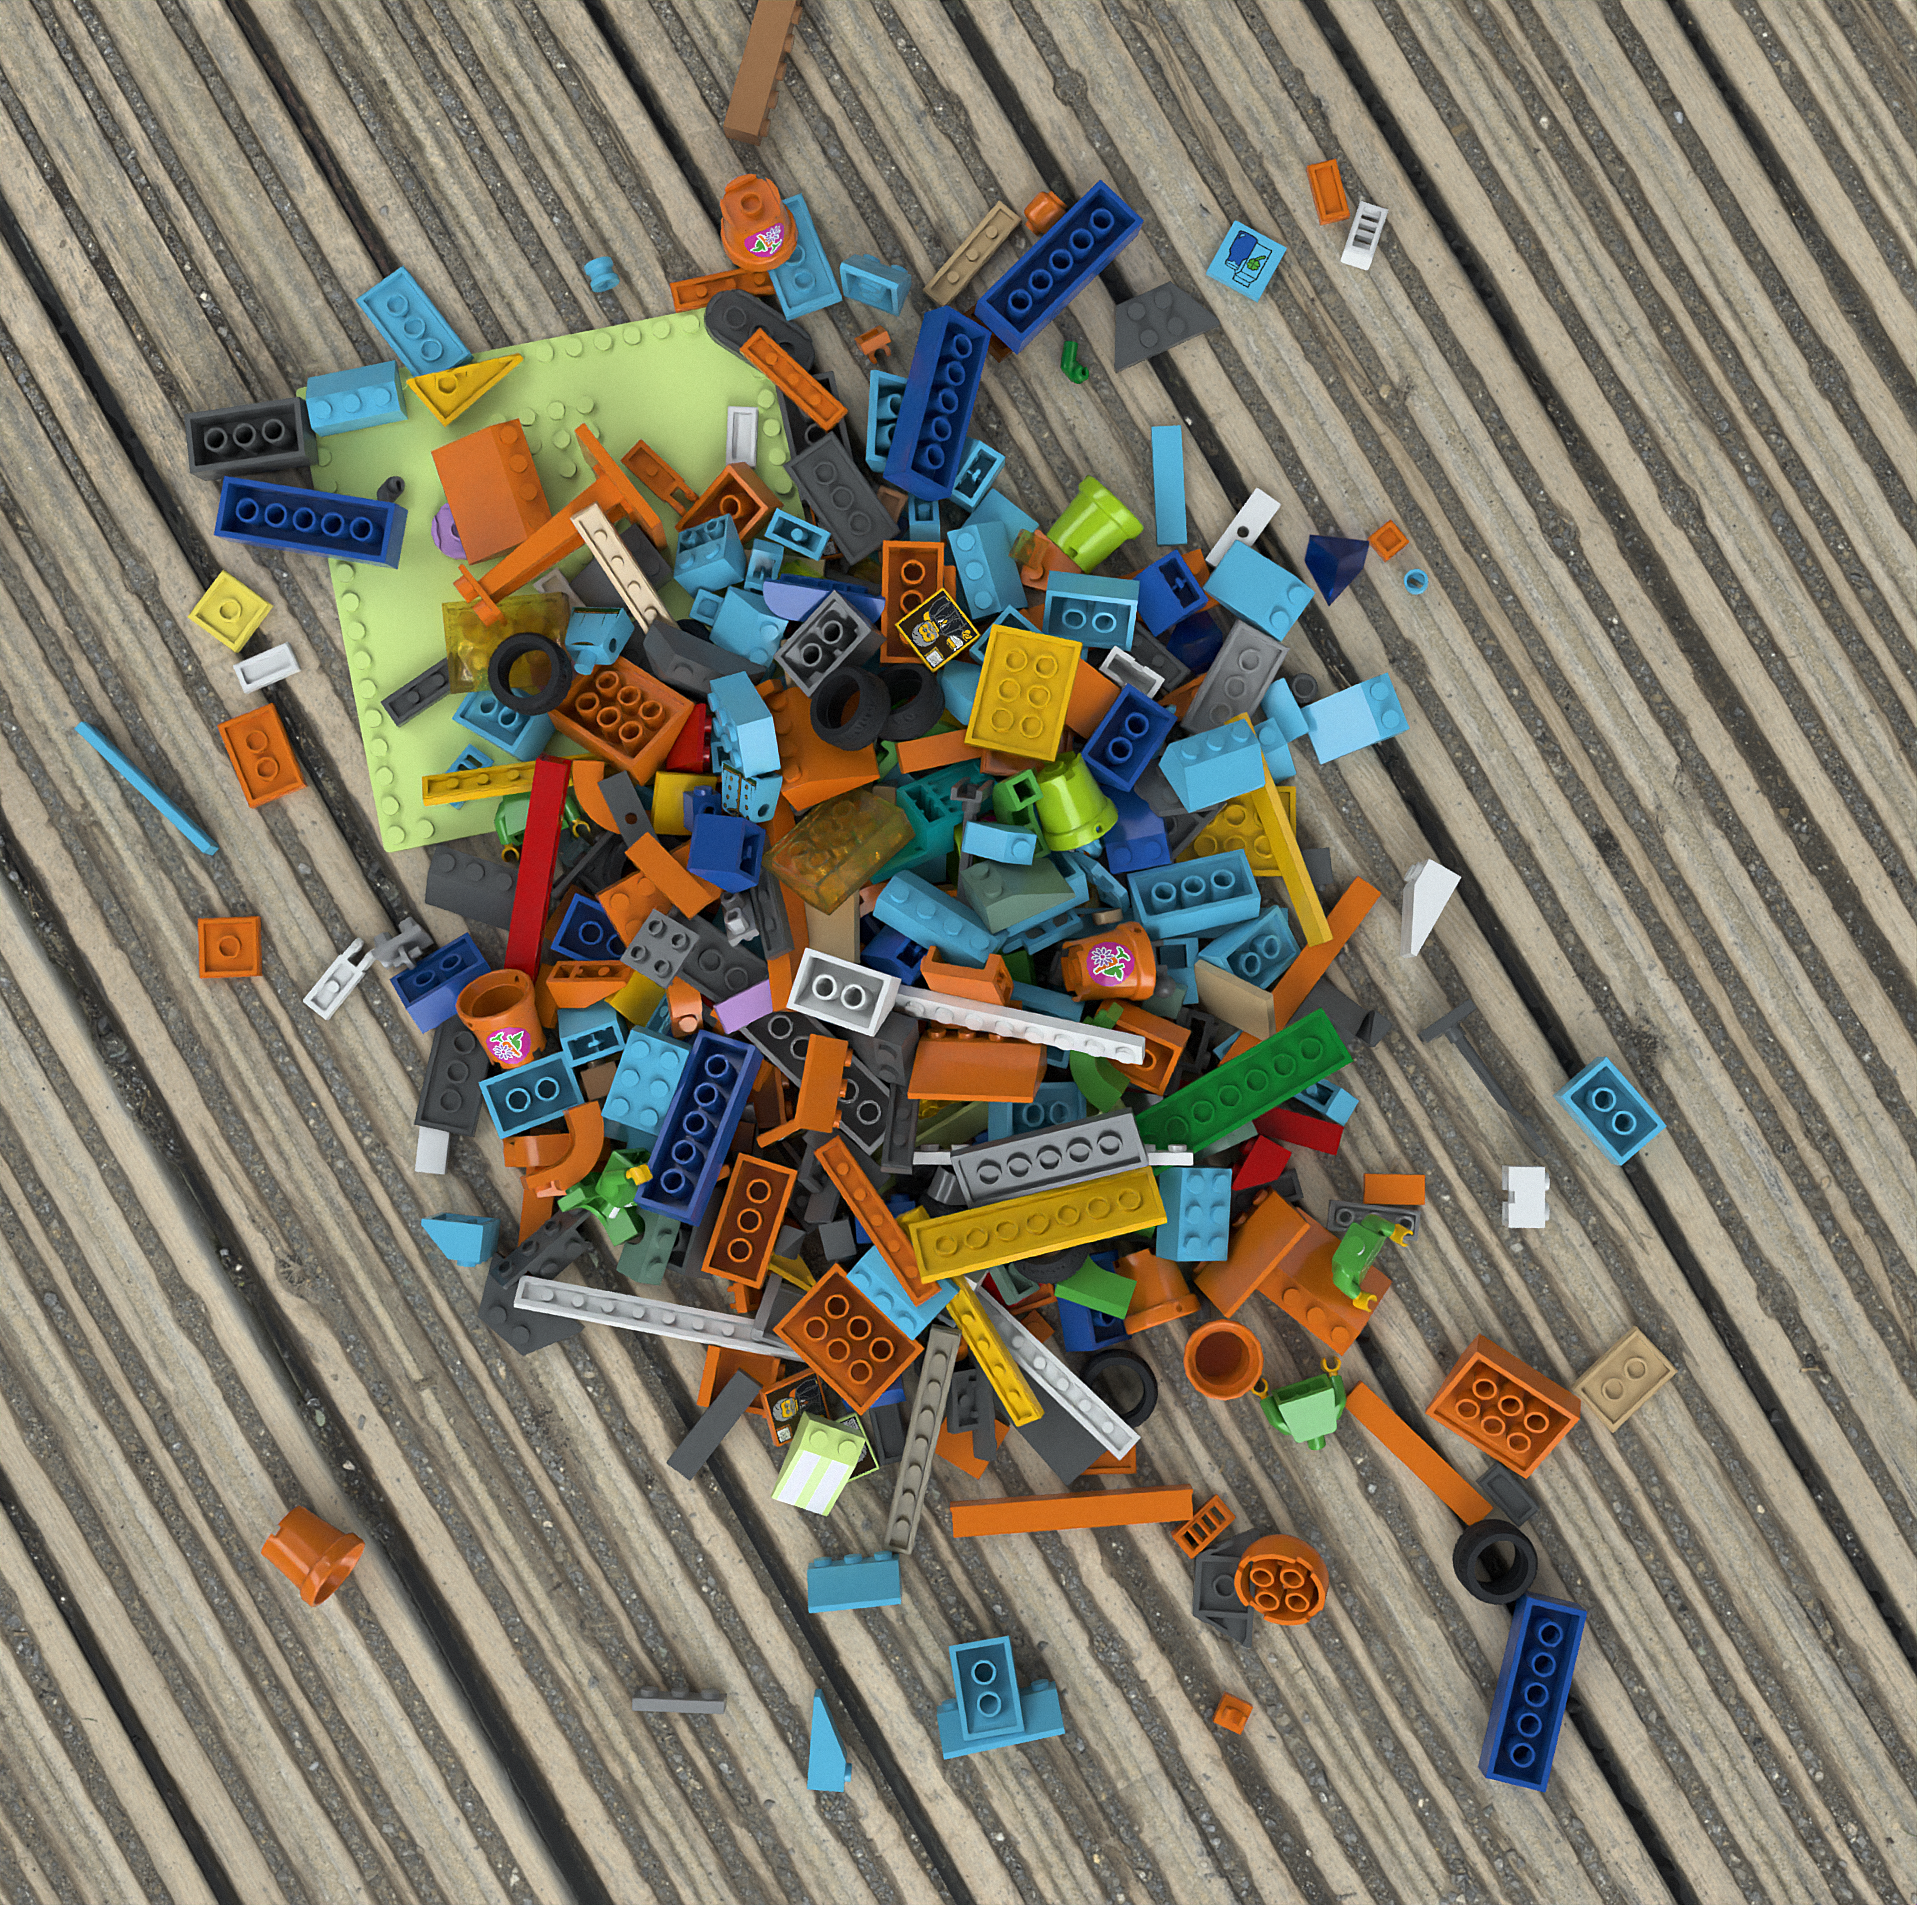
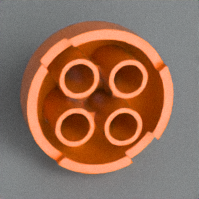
(1287, 1577)

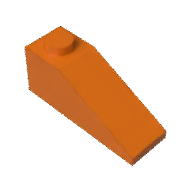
(586, 982)

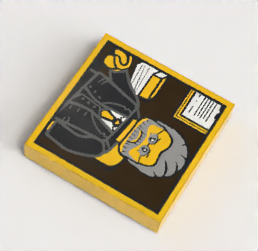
(937, 630)

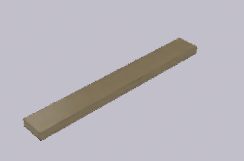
(921, 1439)

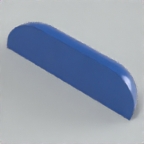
(799, 596)

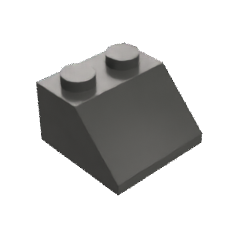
(1341, 1011)

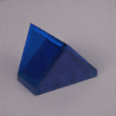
(1334, 563)
(1196, 642)

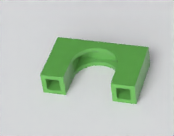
(1100, 1288)

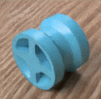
(601, 274)

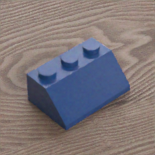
(1126, 738)
(434, 985)
(1088, 1328)

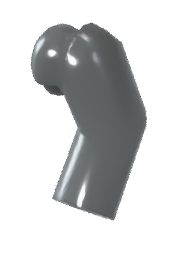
(391, 489)
(1205, 1312)

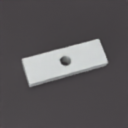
(1251, 518)

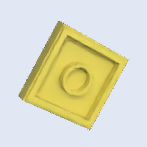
(230, 611)

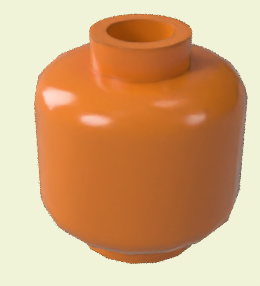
(1044, 212)

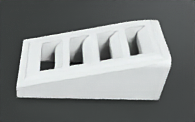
(1359, 253)

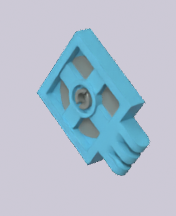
(1045, 933)

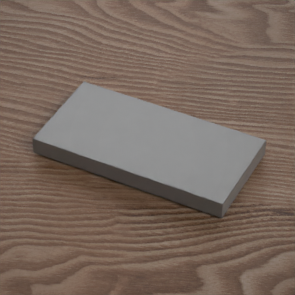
(1235, 679)

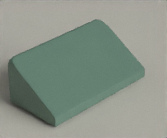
(1011, 1283)

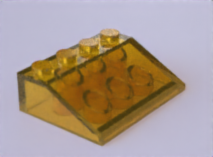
(472, 643)
(838, 847)

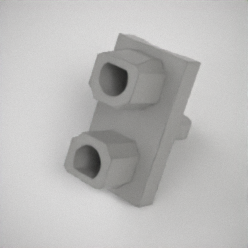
(739, 917)
(403, 947)

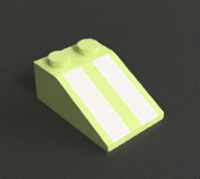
(818, 1463)

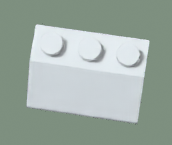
(842, 992)

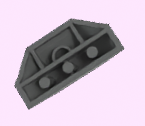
(690, 662)

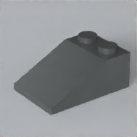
(596, 588)
(890, 1051)

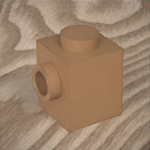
(598, 1078)

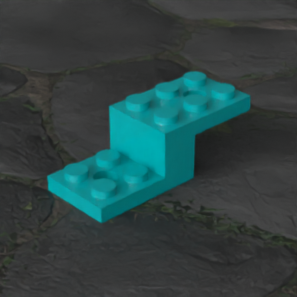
(932, 816)

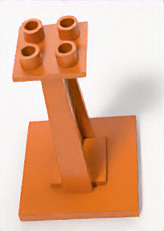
(560, 536)

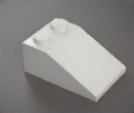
(1424, 898)

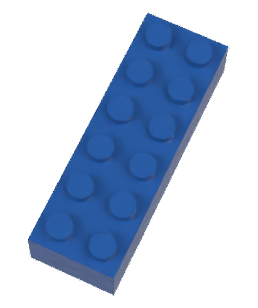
(1058, 267)
(937, 404)
(311, 522)
(699, 1127)
(1532, 1691)

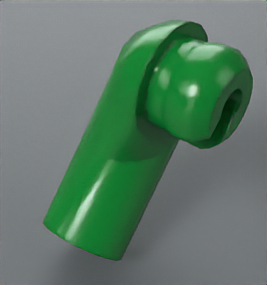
(1069, 364)

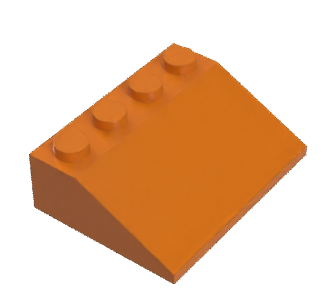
(492, 490)
(623, 717)
(809, 765)
(976, 1067)
(1254, 1249)
(1306, 1291)
(848, 1339)
(1504, 1406)

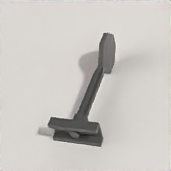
(972, 797)
(1450, 1027)

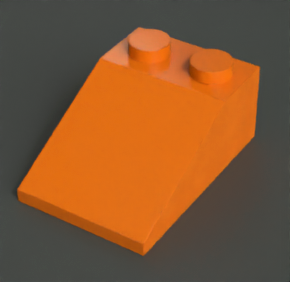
(741, 495)

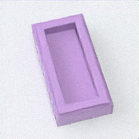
(745, 1006)

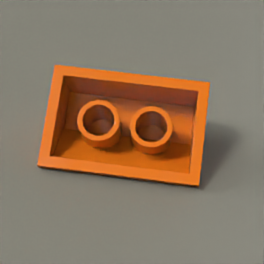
(1162, 1046)
(822, 1084)

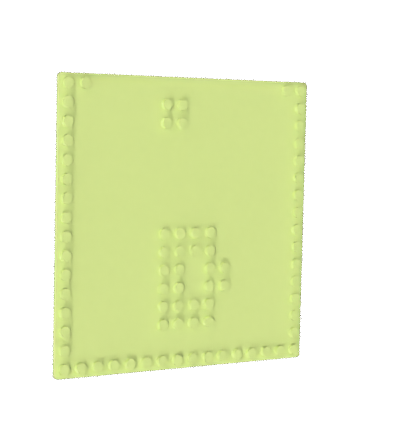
(627, 384)

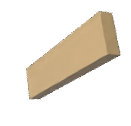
(972, 255)

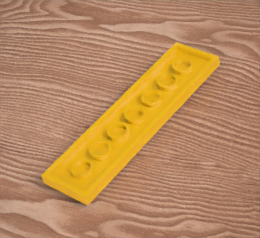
(1037, 1224)

